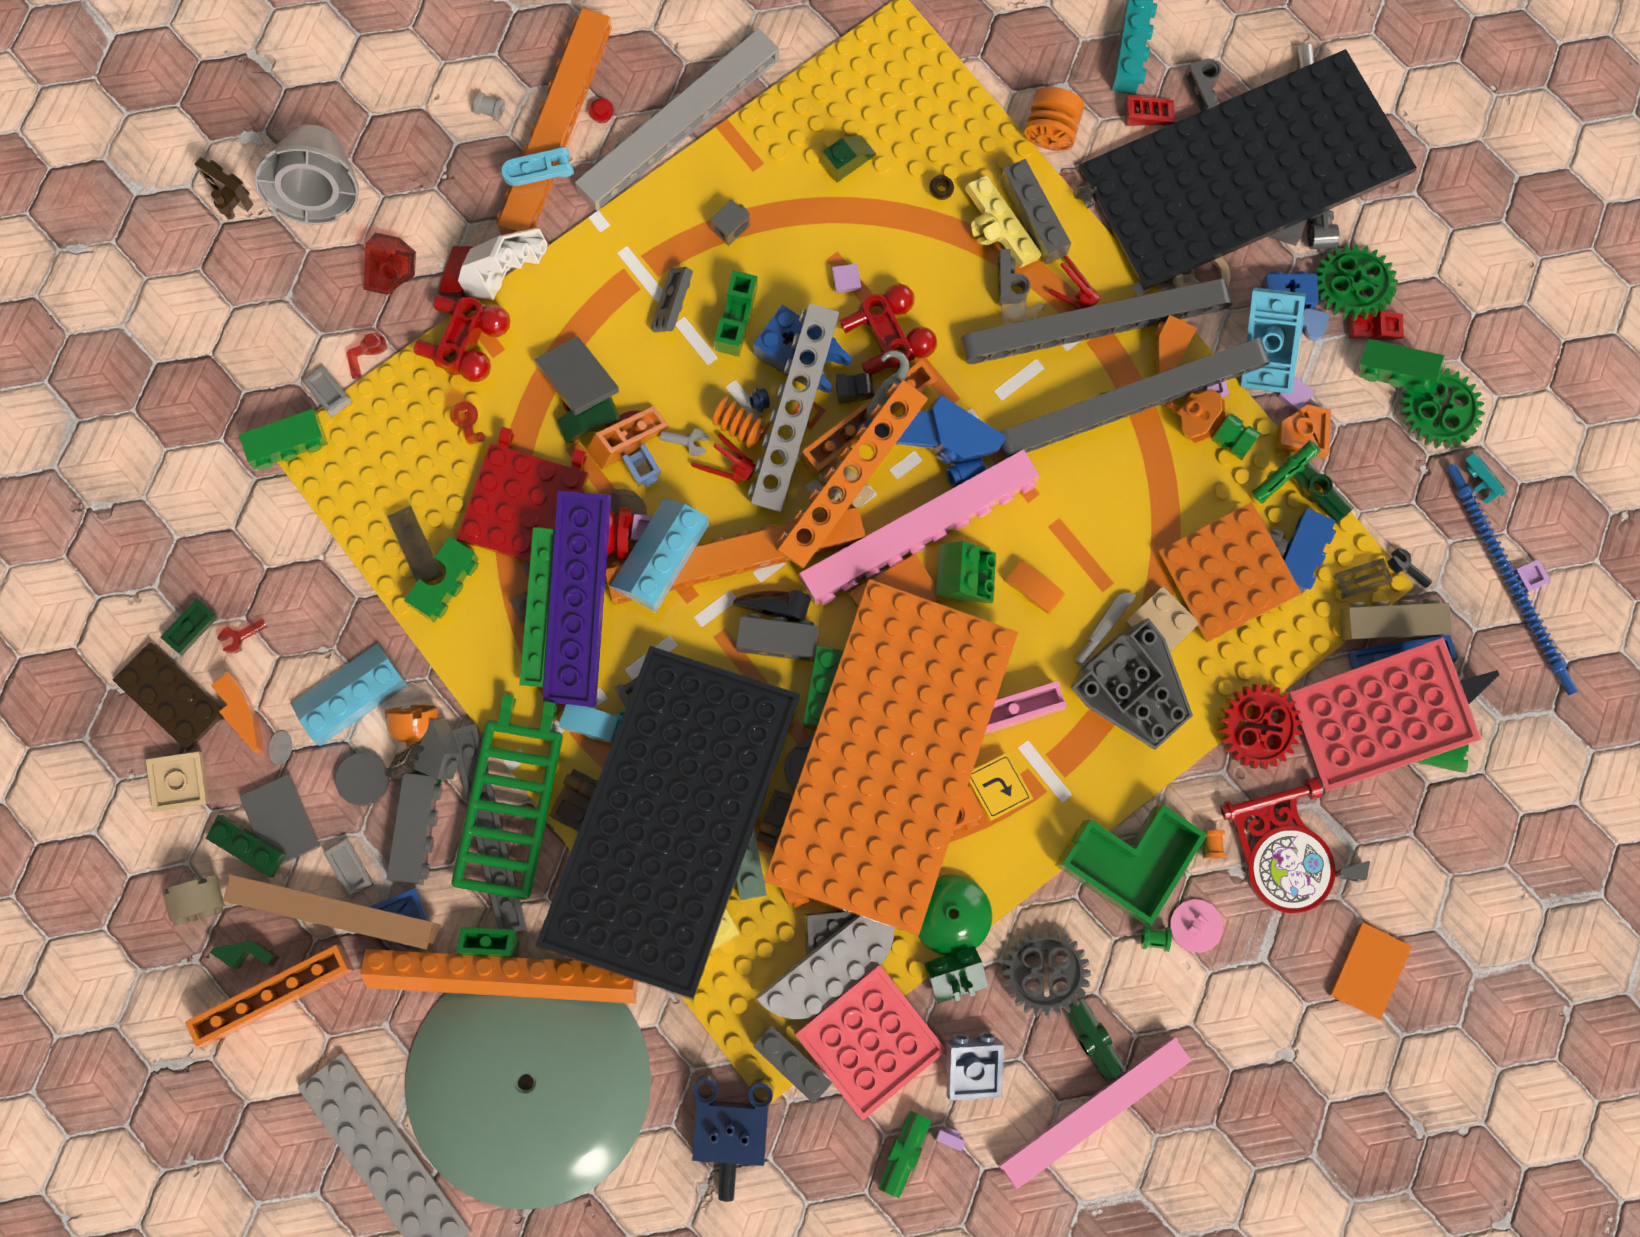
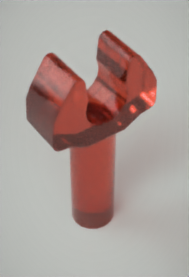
(239, 636)

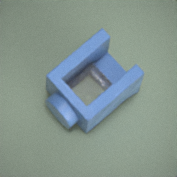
(642, 467)

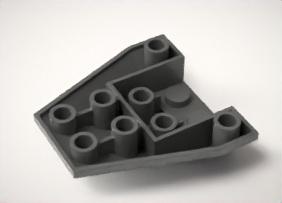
(1135, 685)

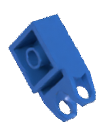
(782, 328)

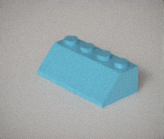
(660, 553)
(348, 695)

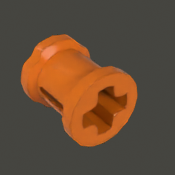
(1214, 844)

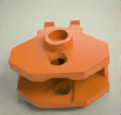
(1199, 414)

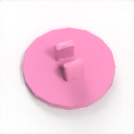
(1196, 926)

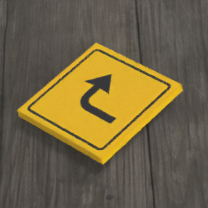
(999, 787)

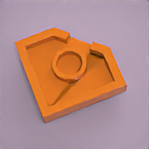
(1306, 424)

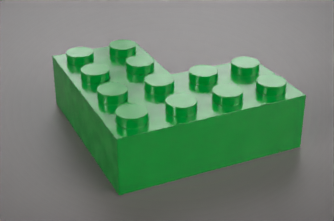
(1135, 875)

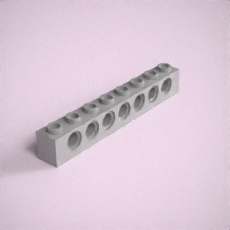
(826, 321)

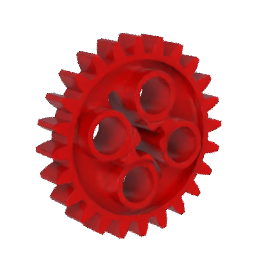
(1263, 702)

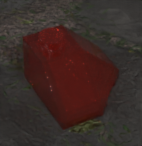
(387, 263)

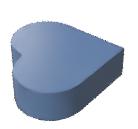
(1315, 323)

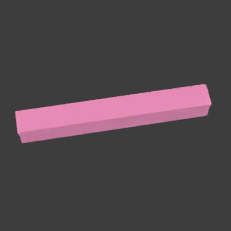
(1026, 707)
(1094, 1112)

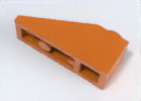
(1171, 343)
(625, 437)

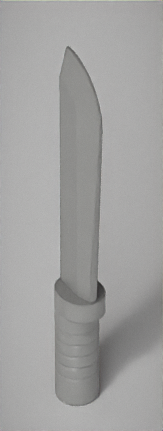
(1108, 621)

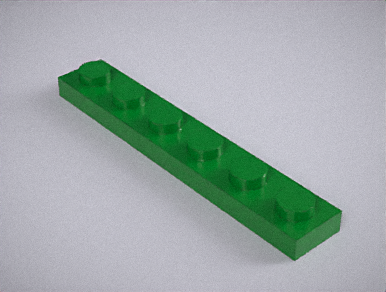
(537, 608)

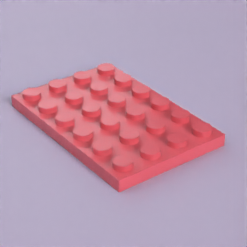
(1385, 715)

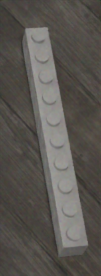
(677, 120)

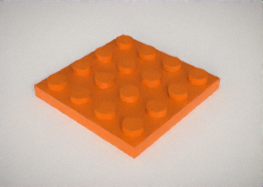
(1230, 572)

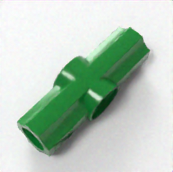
(904, 1154)

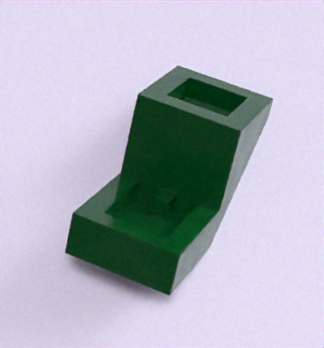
(593, 419)
(236, 954)

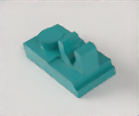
(1479, 468)

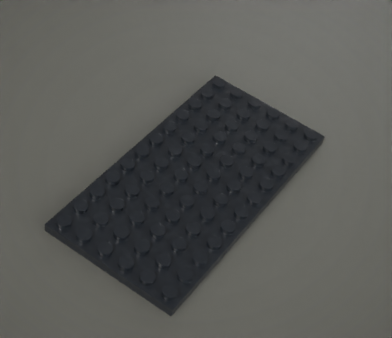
(1246, 169)
(669, 823)

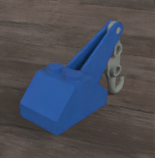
(943, 427)

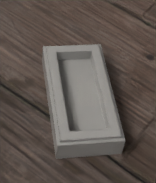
(327, 391)
(348, 868)

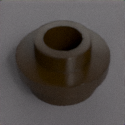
(944, 181)

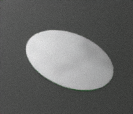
(280, 747)

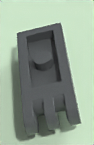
(671, 299)

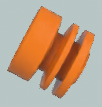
(1054, 118)

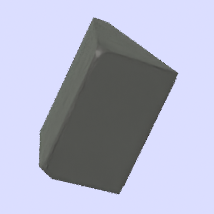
(1354, 873)

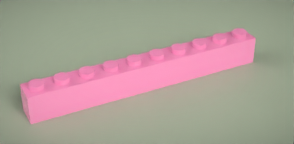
(919, 527)

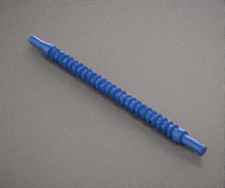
(1557, 664)

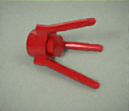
(1087, 294)
(742, 467)

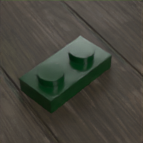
(189, 627)

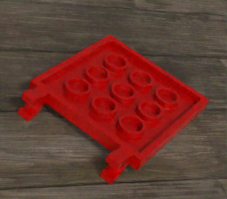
(515, 496)

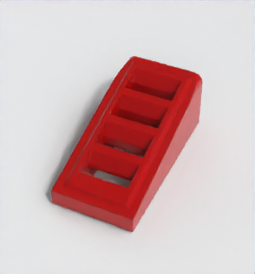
(1141, 102)

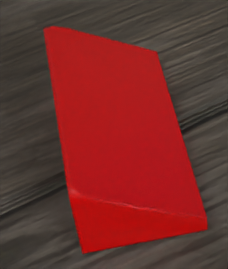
(450, 284)

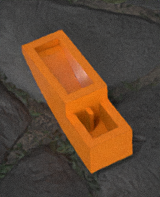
(239, 711)

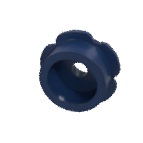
(759, 399)

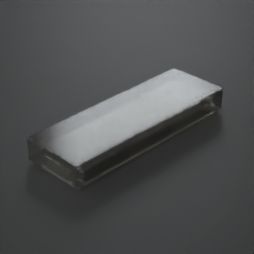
(414, 545)

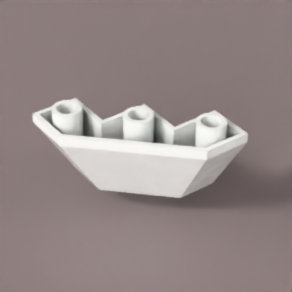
(488, 262)

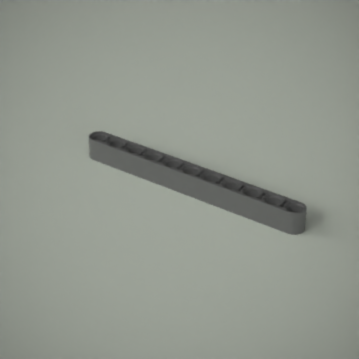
(1095, 321)
(1135, 397)

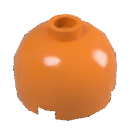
(409, 723)

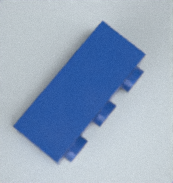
(1307, 547)

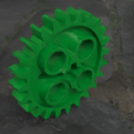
(1356, 282)
(1464, 418)

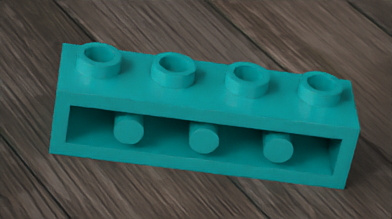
(1132, 46)

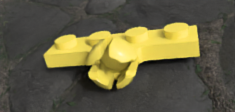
(1000, 223)

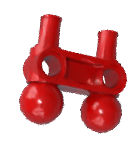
(884, 326)
(463, 336)

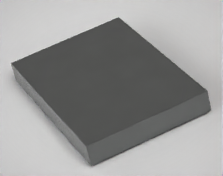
(576, 375)
(280, 817)

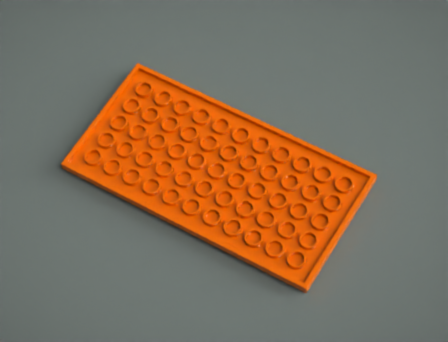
(891, 757)

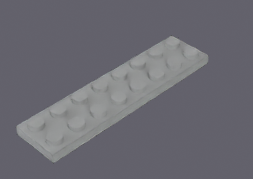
(380, 1153)

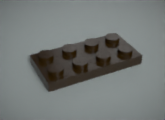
(168, 696)

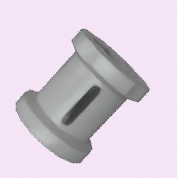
(489, 106)

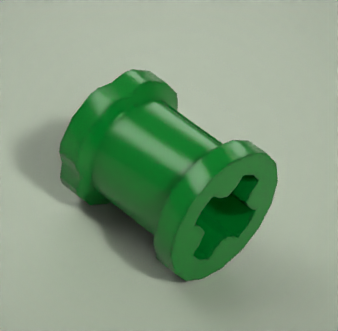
(1156, 938)

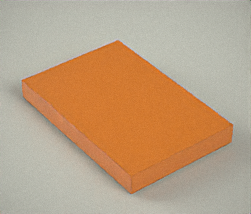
(906, 576)
(1370, 971)

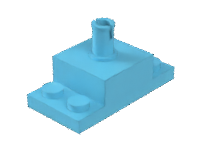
(1278, 321)

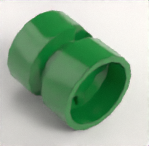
(1236, 436)

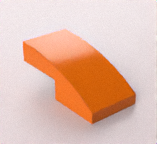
(1035, 586)

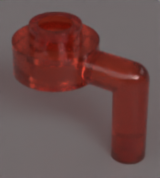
(370, 345)
(471, 416)

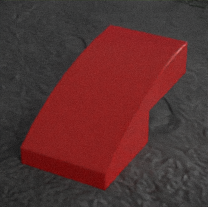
(1382, 327)

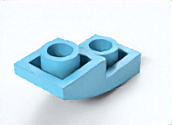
(590, 722)

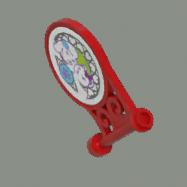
(1289, 864)

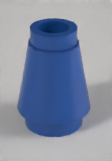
(963, 471)

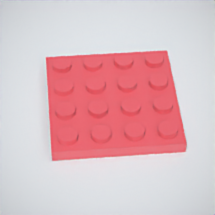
(870, 1042)

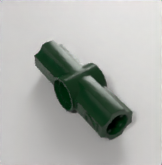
(1330, 500)
(1095, 1040)

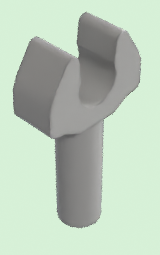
(687, 441)

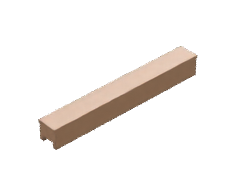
(331, 912)

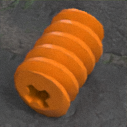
(739, 423)

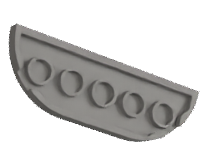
(829, 969)

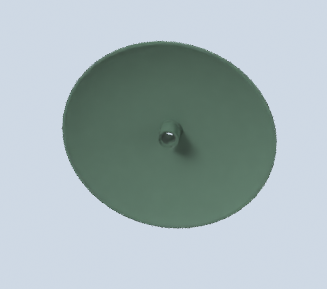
(537, 1142)

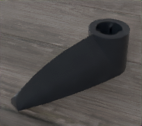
(788, 605)

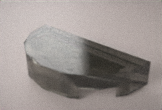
(629, 499)

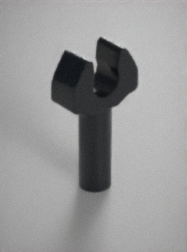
(1402, 562)

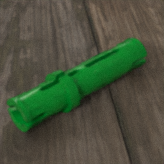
(1294, 464)

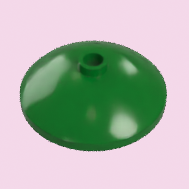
(973, 920)

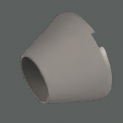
(308, 177)

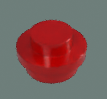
(601, 110)

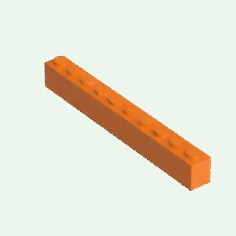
(557, 115)
(750, 552)
(494, 976)

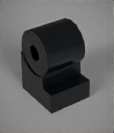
(854, 387)

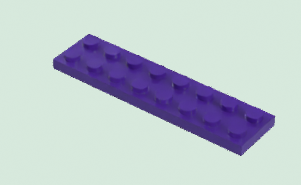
(577, 598)

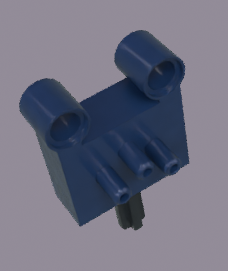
(730, 1132)

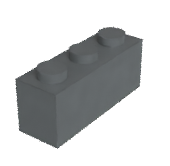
(777, 638)
(792, 1064)

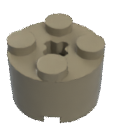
(193, 898)

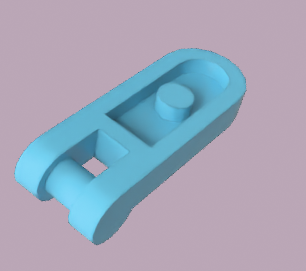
(537, 167)

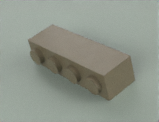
(1396, 620)

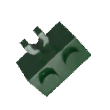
(956, 975)

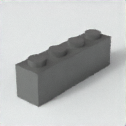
(1035, 211)
(413, 829)

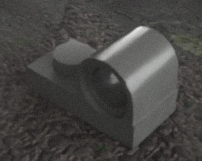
(1202, 85)
(1008, 279)

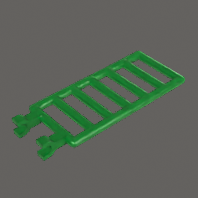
(534, 841)

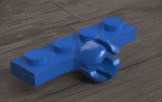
(1365, 656)

